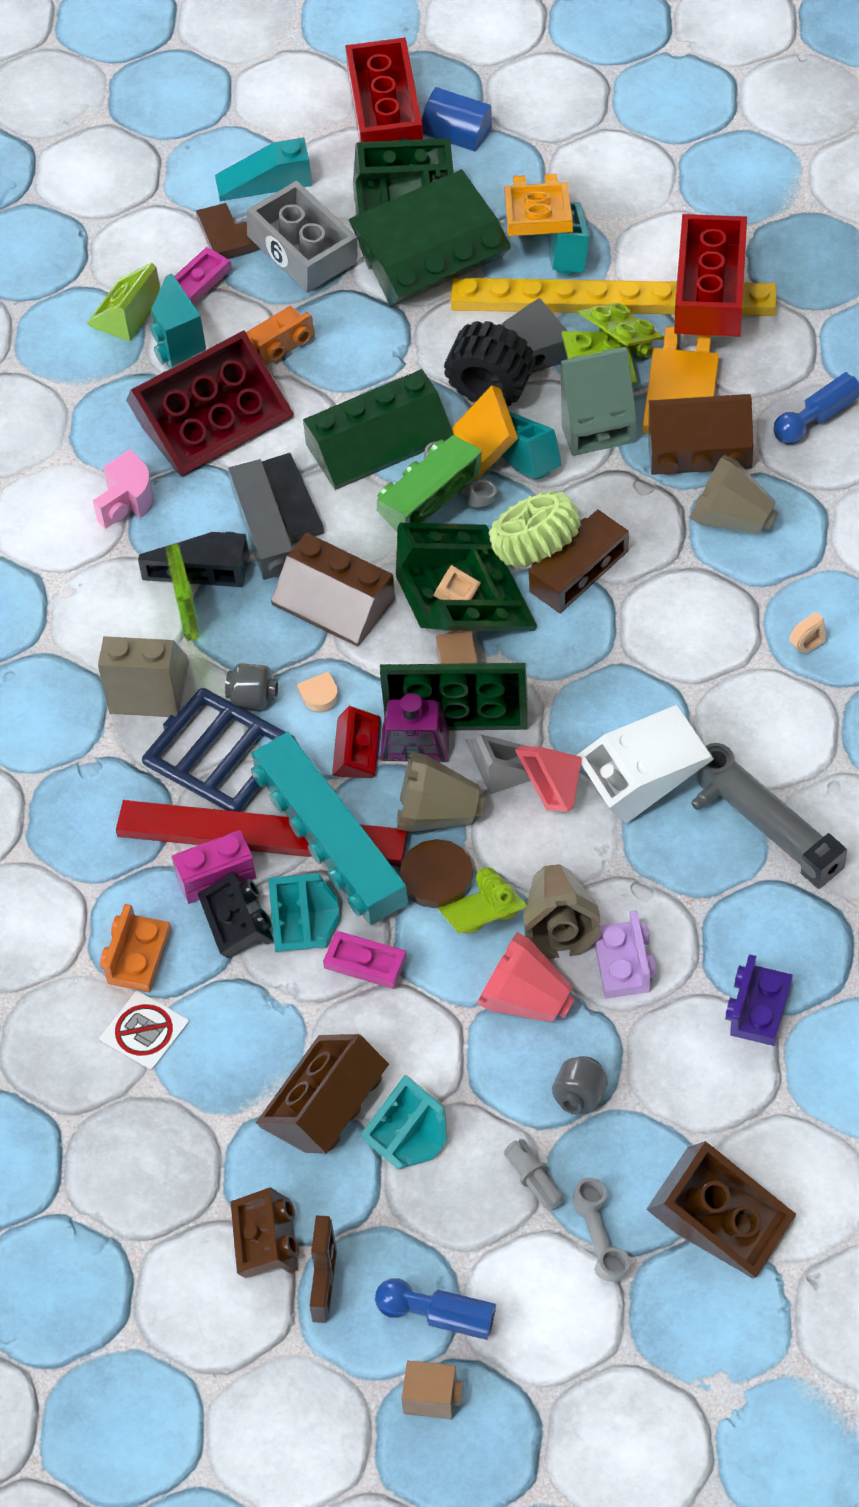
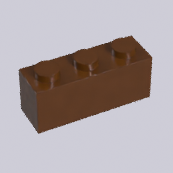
(579, 564)

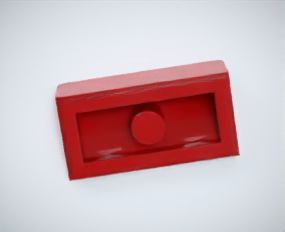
(356, 744)

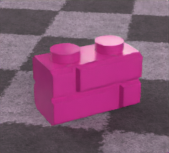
(210, 862)

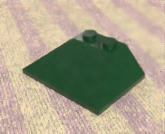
(396, 168)
(424, 558)

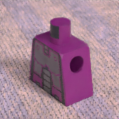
(414, 727)

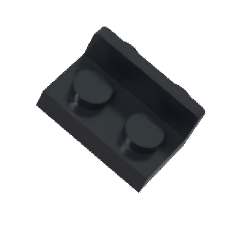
(235, 914)

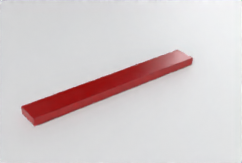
(260, 831)

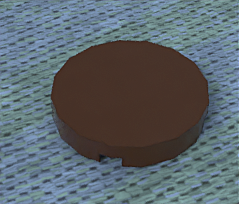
(436, 873)

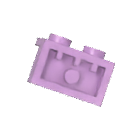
(623, 958)

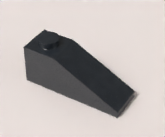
(207, 559)

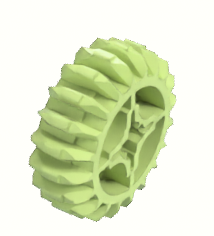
(534, 528)

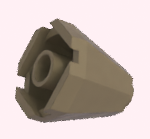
(734, 500)
(436, 796)
(560, 913)

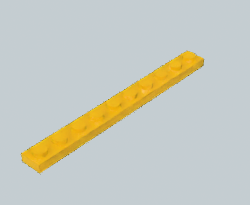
(576, 295)

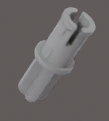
(534, 1174)

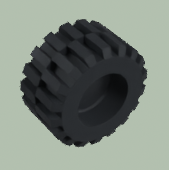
(486, 357)

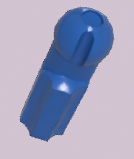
(819, 407)
(441, 1309)

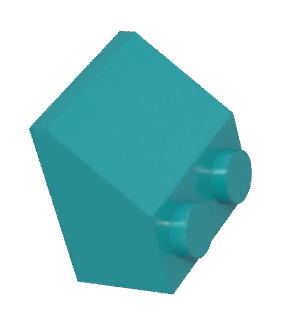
(175, 325)

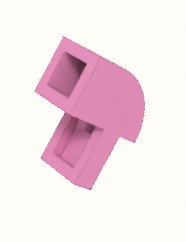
(128, 490)

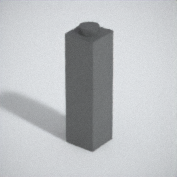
(260, 517)

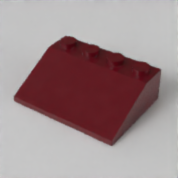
(209, 404)

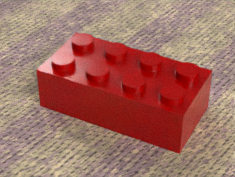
(383, 91)
(710, 275)

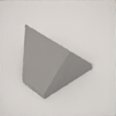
(497, 762)

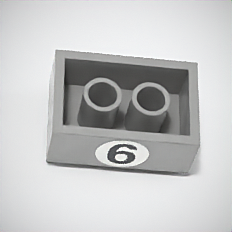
(302, 236)

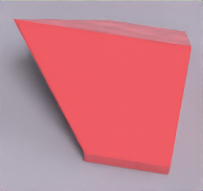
(552, 774)

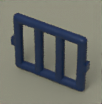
(179, 774)

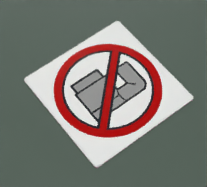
(143, 1030)

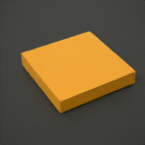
(487, 427)

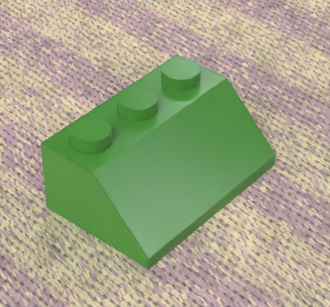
(429, 483)

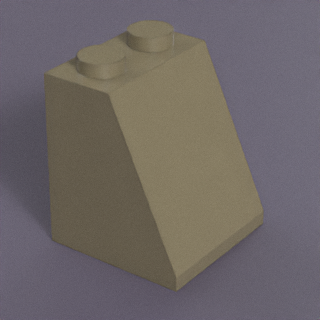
(142, 676)

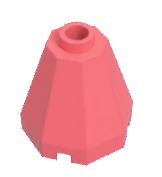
(527, 984)

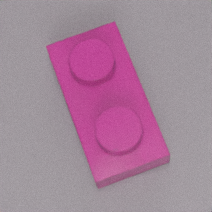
(202, 273)
(365, 959)

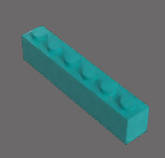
(329, 829)

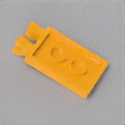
(538, 207)
(681, 372)

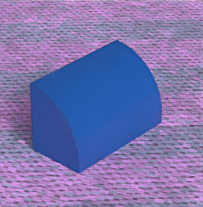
(457, 118)

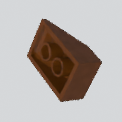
(721, 1209)

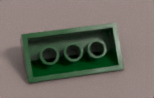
(377, 429)

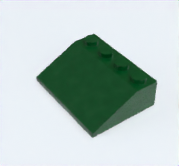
(429, 237)
(469, 693)

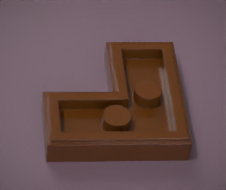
(222, 232)
(324, 1261)

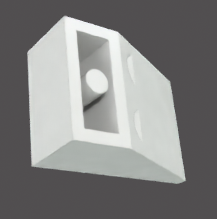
(644, 761)

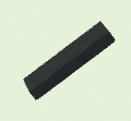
(292, 497)

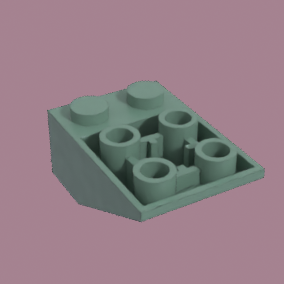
(597, 401)

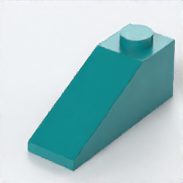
(266, 171)
(570, 249)
(535, 450)

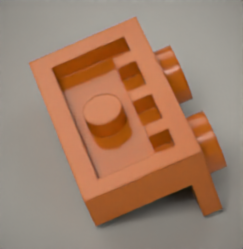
(281, 334)
(134, 950)

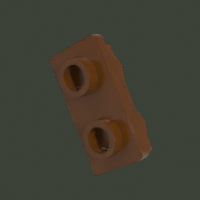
(264, 1233)

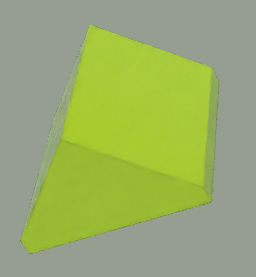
(127, 303)

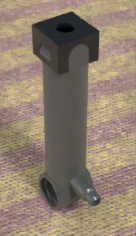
(819, 856)

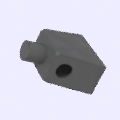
(542, 333)

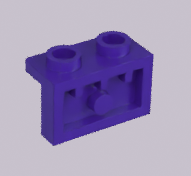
(759, 1002)

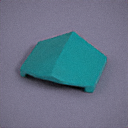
(302, 911)
(408, 1126)

